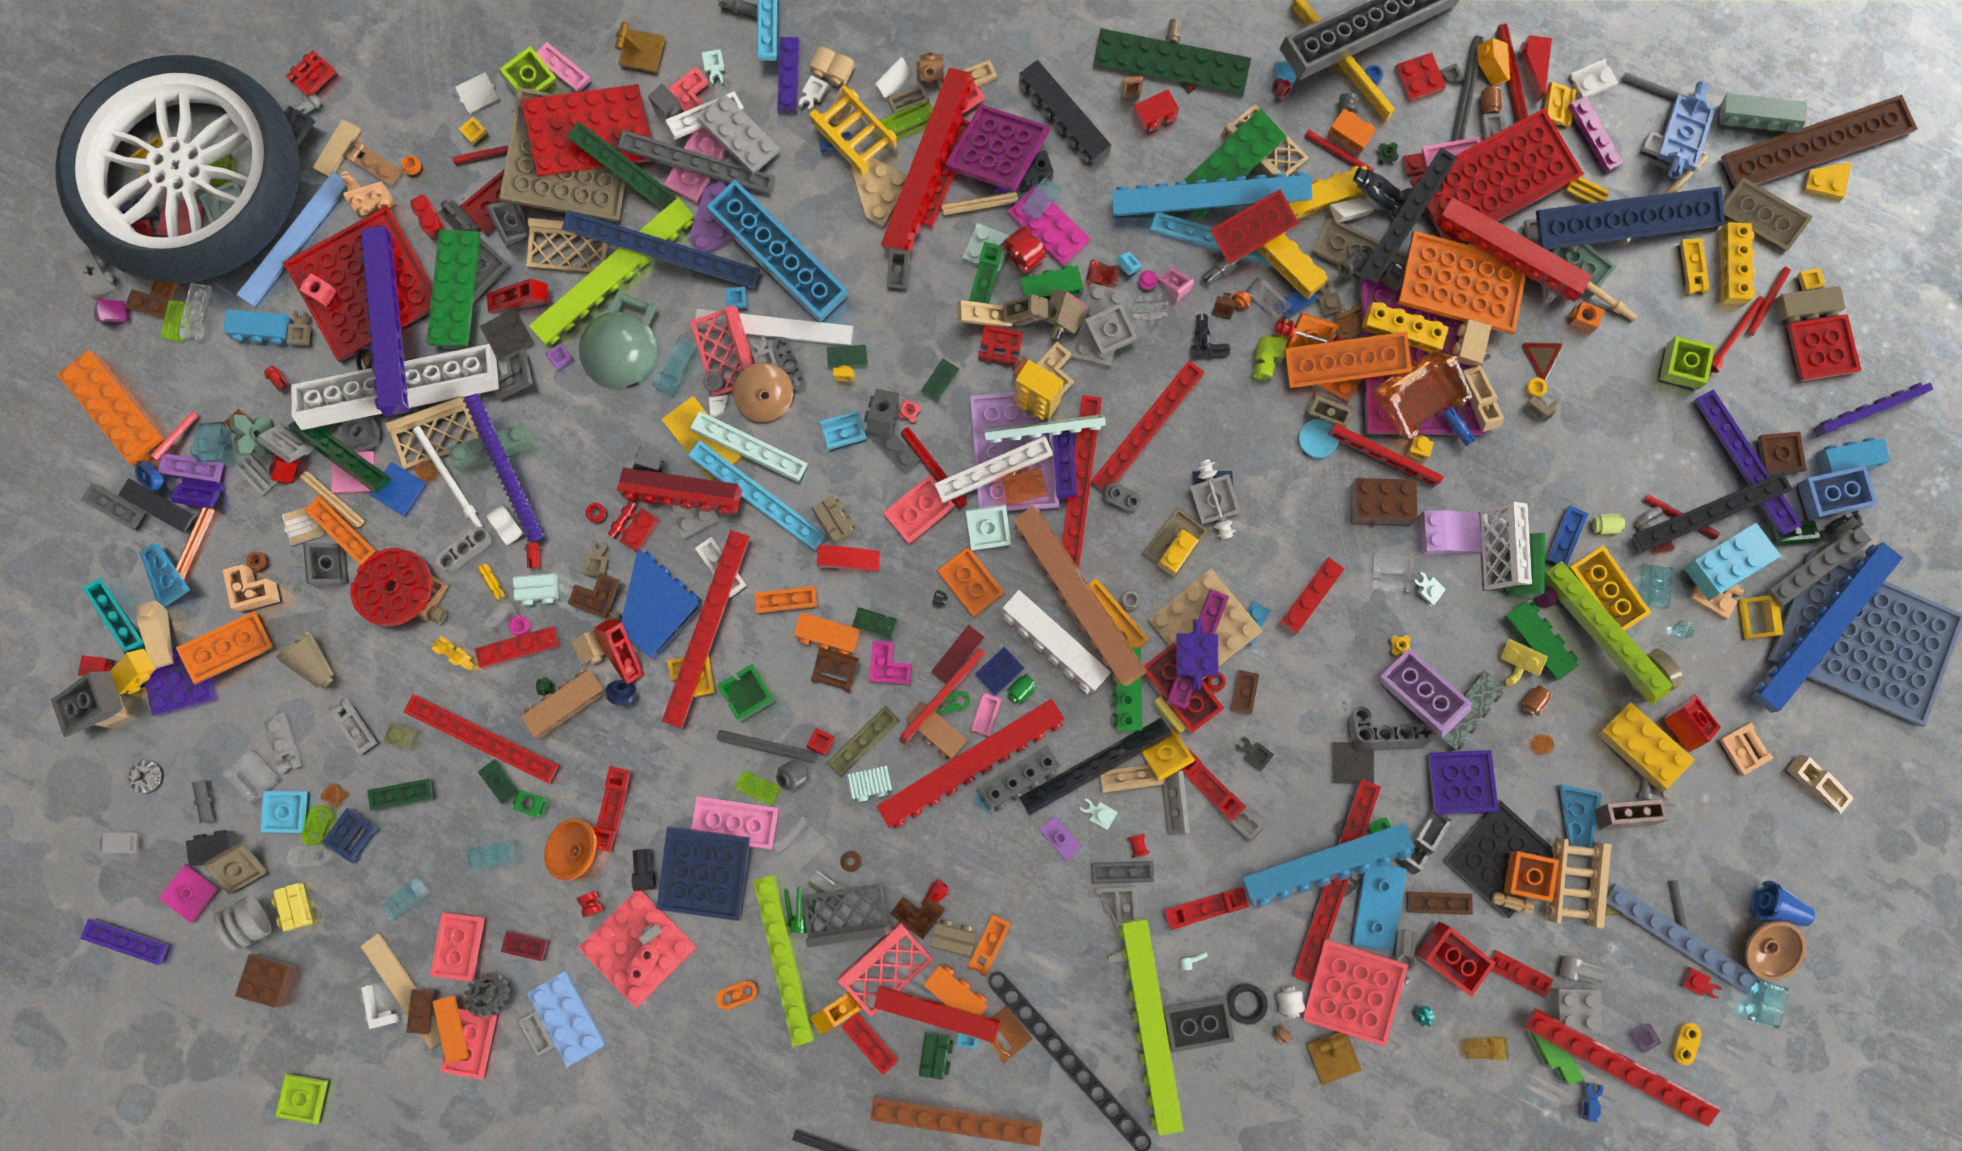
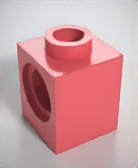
(323, 295)

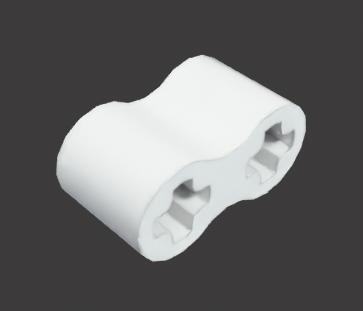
(505, 524)

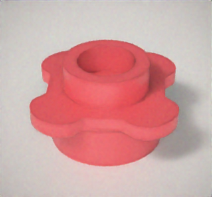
(906, 405)

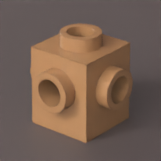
(930, 67)

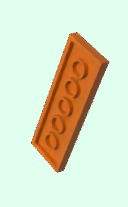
(1348, 359)

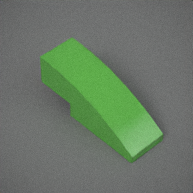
(1558, 1058)

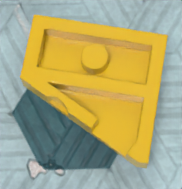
(1828, 180)

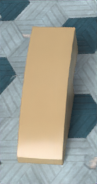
(1484, 399)
(1820, 783)

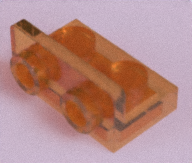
(1349, 321)
(1024, 486)

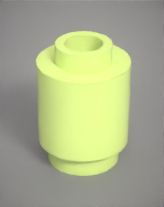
(1608, 524)

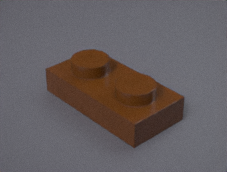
(1245, 692)
(420, 1011)

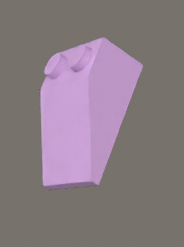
(1449, 532)

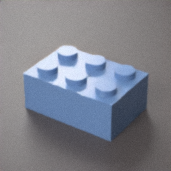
(1837, 493)

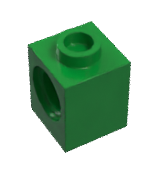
(538, 803)

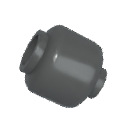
(791, 775)

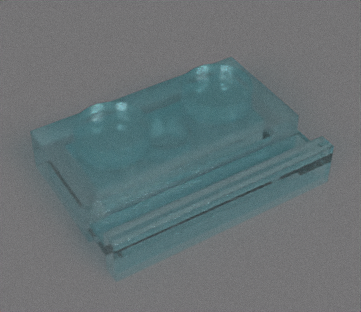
(1655, 585)

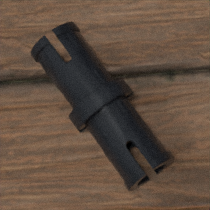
(1202, 332)

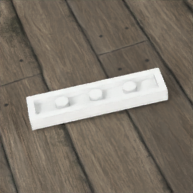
(687, 121)

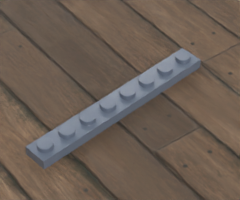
(1680, 939)

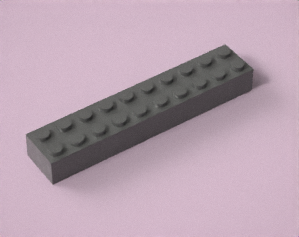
(1354, 31)

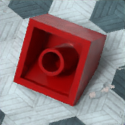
(1692, 723)

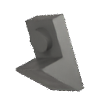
(898, 268)

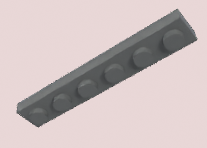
(1818, 566)

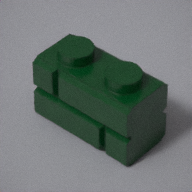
(875, 623)
(934, 1055)

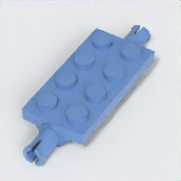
(1686, 131)

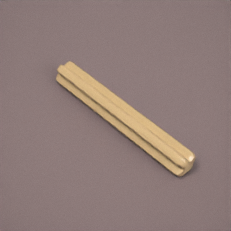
(979, 203)
(332, 499)

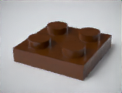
(1782, 453)

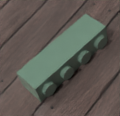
(1763, 113)
(473, 453)

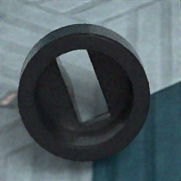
(938, 598)

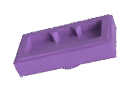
(1060, 838)

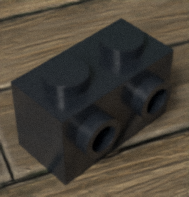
(1037, 171)

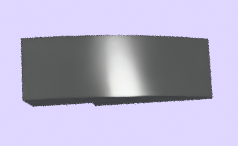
(1426, 841)

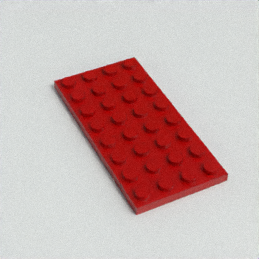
(1507, 171)

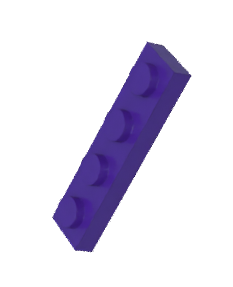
(788, 74)
(1065, 465)
(124, 941)

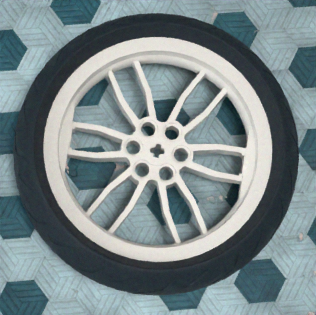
(150, 87)

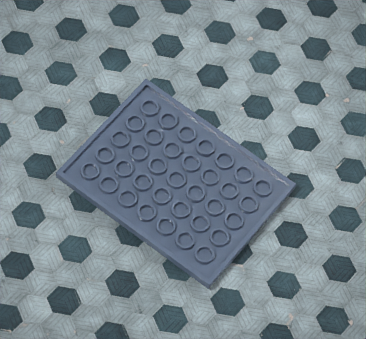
(1887, 654)

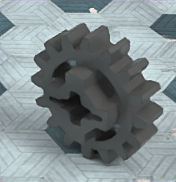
(486, 995)

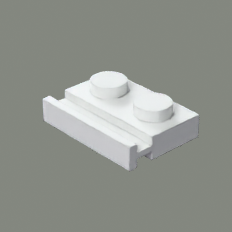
(1593, 79)

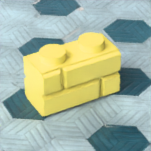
(292, 907)

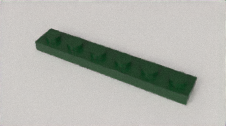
(620, 166)
(343, 457)

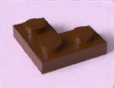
(154, 303)
(597, 600)
(915, 919)

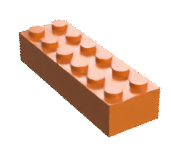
(112, 407)

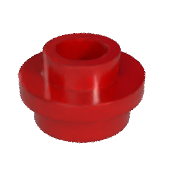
(591, 508)
(1215, 688)

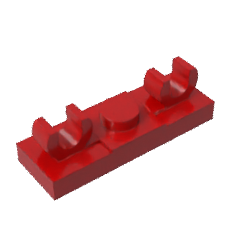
(1521, 974)

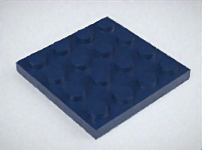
(703, 873)

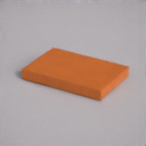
(970, 582)

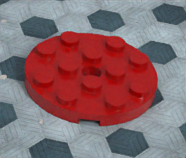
(408, 597)

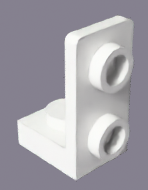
(371, 1015)

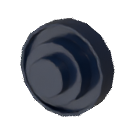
(620, 692)

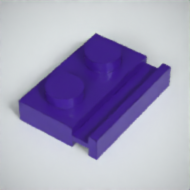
(197, 493)

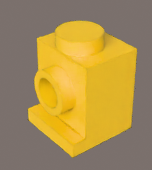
(1419, 448)

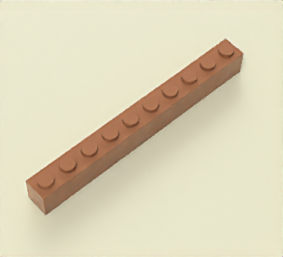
(1079, 596)

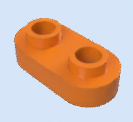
(737, 995)

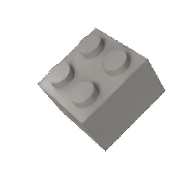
(1578, 1008)

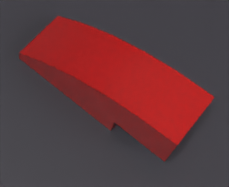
(848, 558)

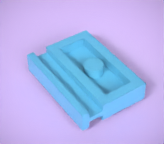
(843, 430)

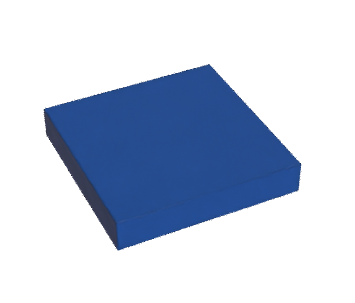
(401, 491)

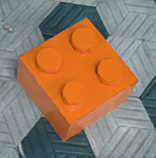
(1531, 876)

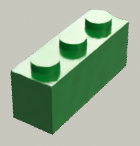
(1042, 285)

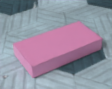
(985, 714)

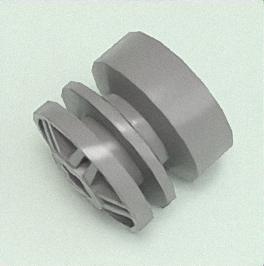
(242, 923)

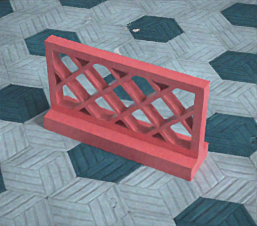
(739, 342)
(876, 952)

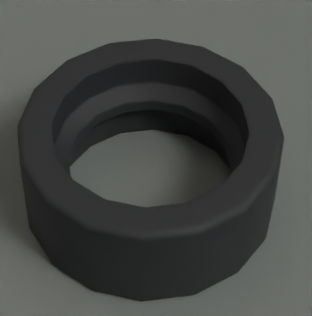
(1263, 1004)

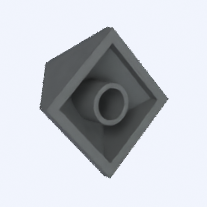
(509, 222)
(324, 564)

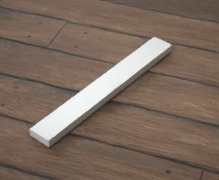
(789, 328)

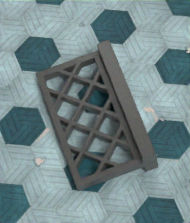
(853, 931)

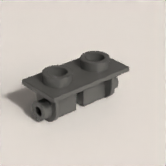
(456, 216)

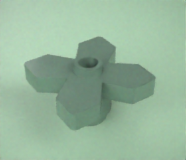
(248, 433)

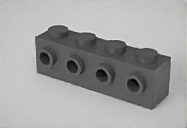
(1017, 778)

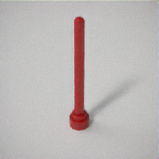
(1717, 361)

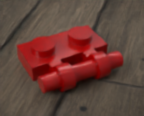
(314, 76)
(1001, 339)
(637, 531)

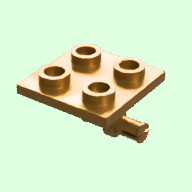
(639, 48)
(1334, 1057)

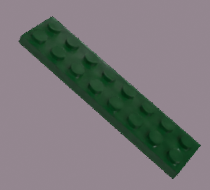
(1171, 62)

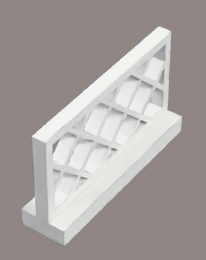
(1517, 544)

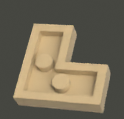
(1054, 360)

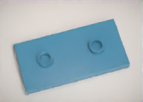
(1379, 907)

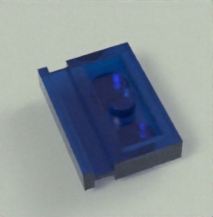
(999, 671)

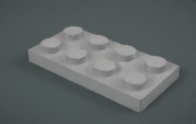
(738, 134)
(1099, 299)

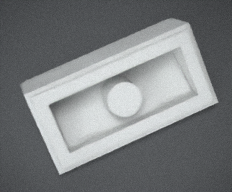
(893, 79)
(1350, 209)

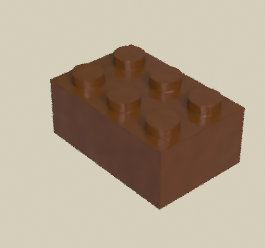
(1384, 501)

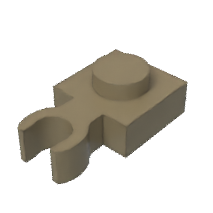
(1329, 302)
(299, 331)
(595, 562)

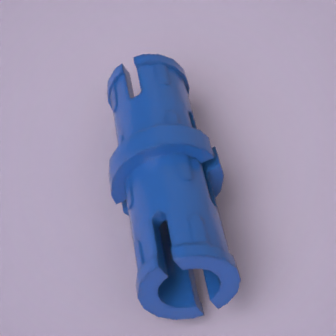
(1459, 426)

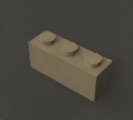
(1809, 304)

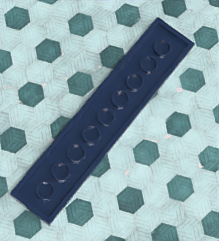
(1630, 218)

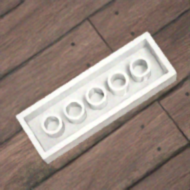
(1055, 642)

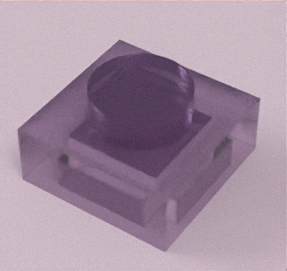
(1645, 1038)

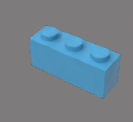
(256, 326)
(1853, 455)

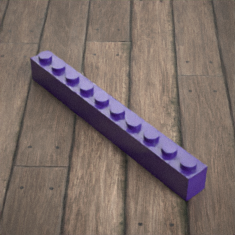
(384, 321)

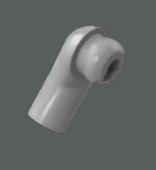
(1649, 515)

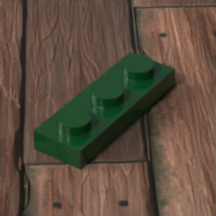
(400, 794)

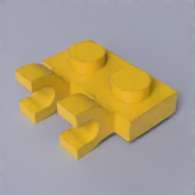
(455, 656)

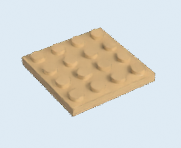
(1235, 626)

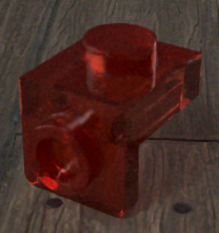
(1102, 273)

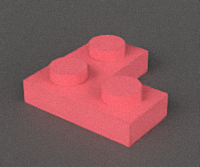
(687, 87)

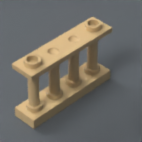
(1598, 882)

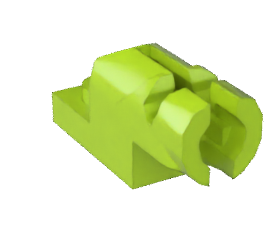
(1268, 353)

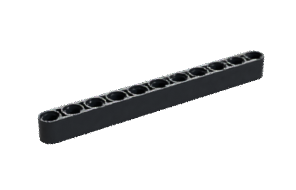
(1073, 1070)

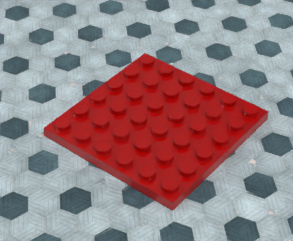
(340, 265)

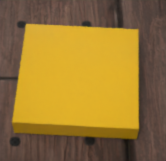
(1168, 756)

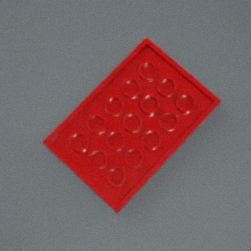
(601, 110)

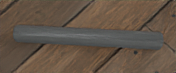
(766, 746)

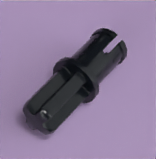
(1214, 350)

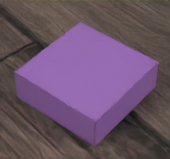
(559, 356)

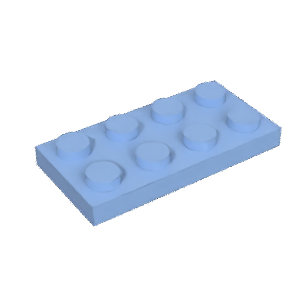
(566, 1019)

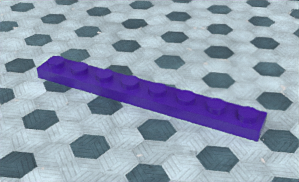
(1745, 458)

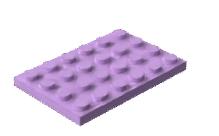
(1001, 411)

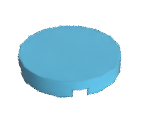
(1315, 439)

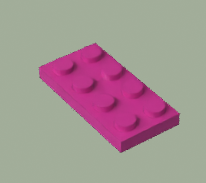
(1054, 230)

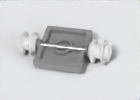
(1215, 499)

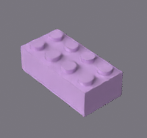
(1425, 693)

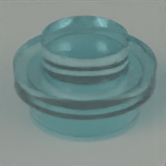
(1684, 629)

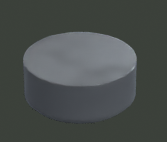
(713, 381)

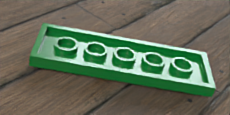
(1240, 152)
(453, 288)

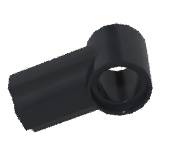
(643, 875)

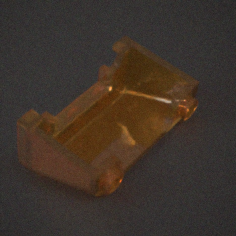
(1419, 394)

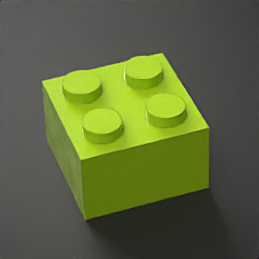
(527, 72)
(1687, 362)

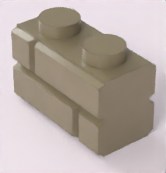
(1025, 310)
(1329, 409)
(833, 520)
(953, 939)

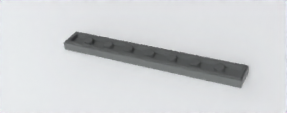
(694, 162)

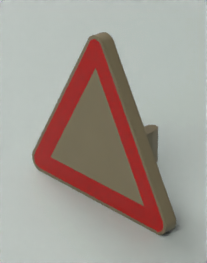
(1542, 356)

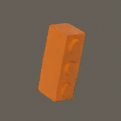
(826, 634)
(955, 991)

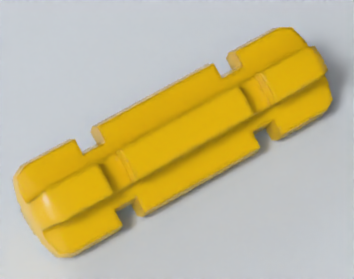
(491, 582)

